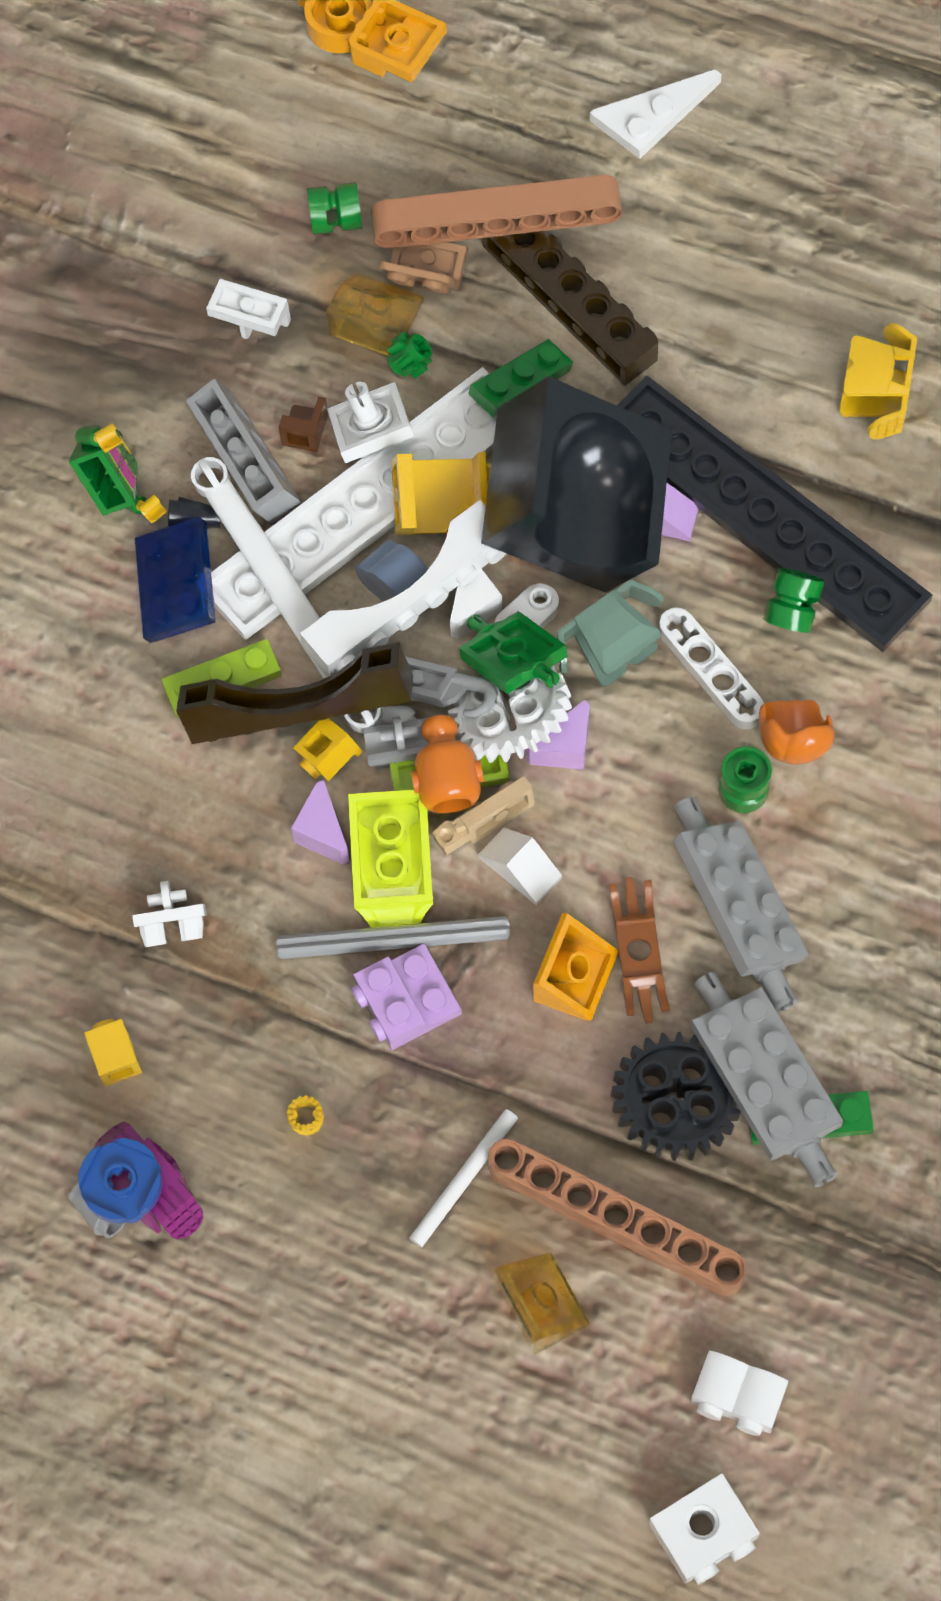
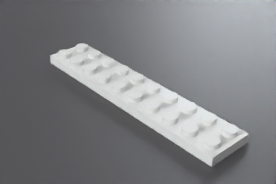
(350, 510)

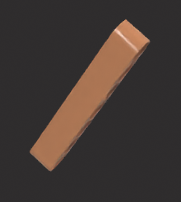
(496, 211)
(626, 1234)

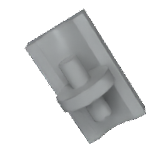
(393, 742)

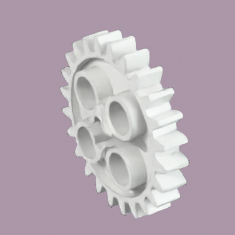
(536, 714)

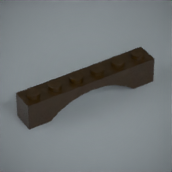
(224, 710)

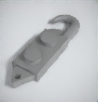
(445, 685)

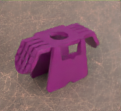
(176, 1207)

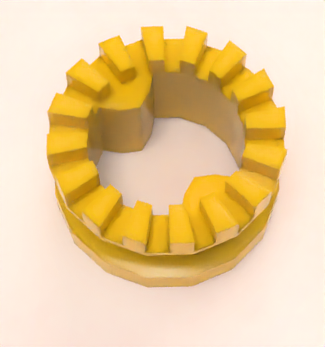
(293, 1117)

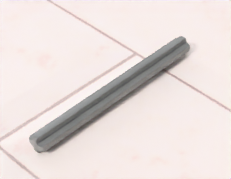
(392, 937)

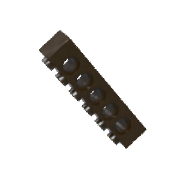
(622, 358)

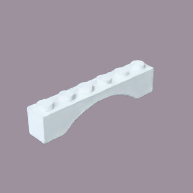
(342, 634)

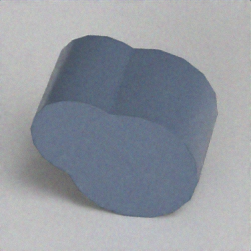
(390, 570)

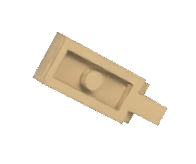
(485, 816)

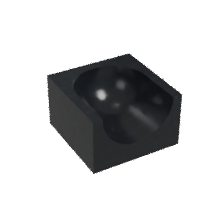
(577, 485)

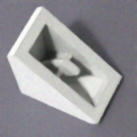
(477, 598)
(521, 864)

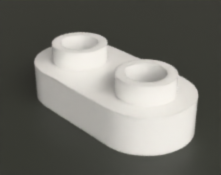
(538, 613)

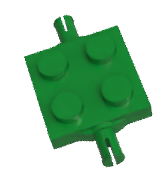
(512, 651)

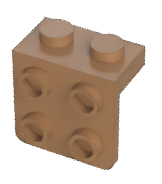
(434, 265)

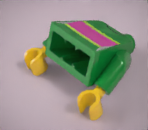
(111, 472)

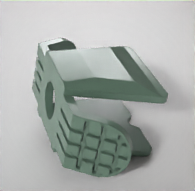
(614, 632)

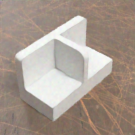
(248, 308)

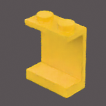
(435, 491)

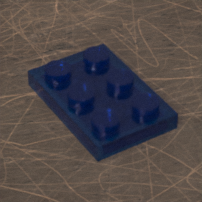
(175, 580)

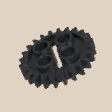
(686, 1128)

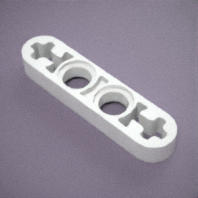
(713, 666)

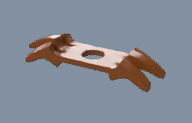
(632, 928)

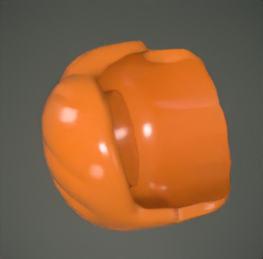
(795, 731)

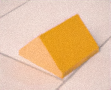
(574, 969)

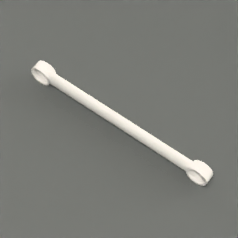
(263, 559)

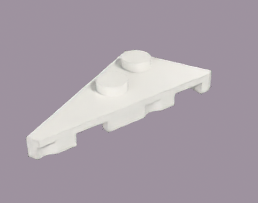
(648, 117)

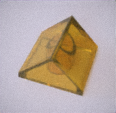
(540, 1301)

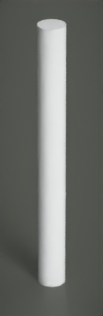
(462, 1179)

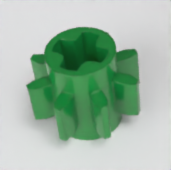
(409, 355)

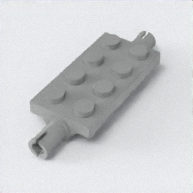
(740, 900)
(767, 1076)

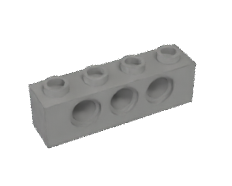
(243, 451)

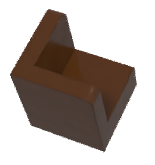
(304, 426)

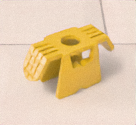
(874, 385)

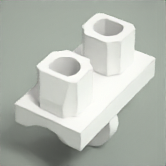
(152, 923)

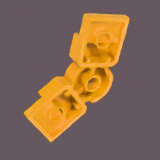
(376, 34)

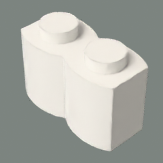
(739, 1393)

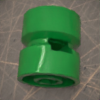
(347, 211)
(793, 600)
(745, 779)

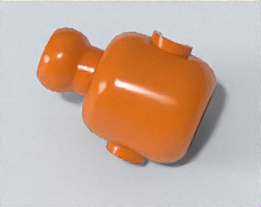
(446, 768)

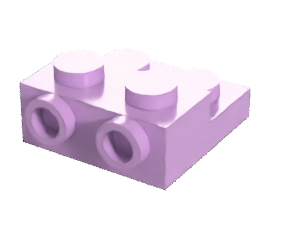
(405, 996)

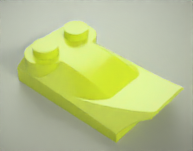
(390, 857)

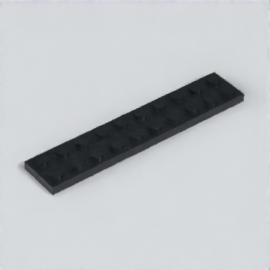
(780, 521)

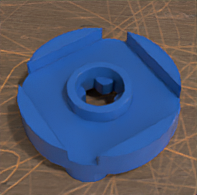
(112, 1159)

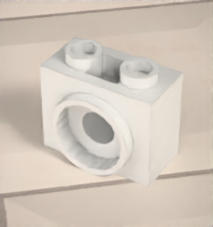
(696, 1554)

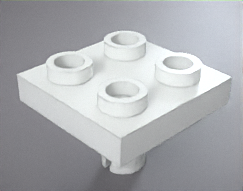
(369, 420)

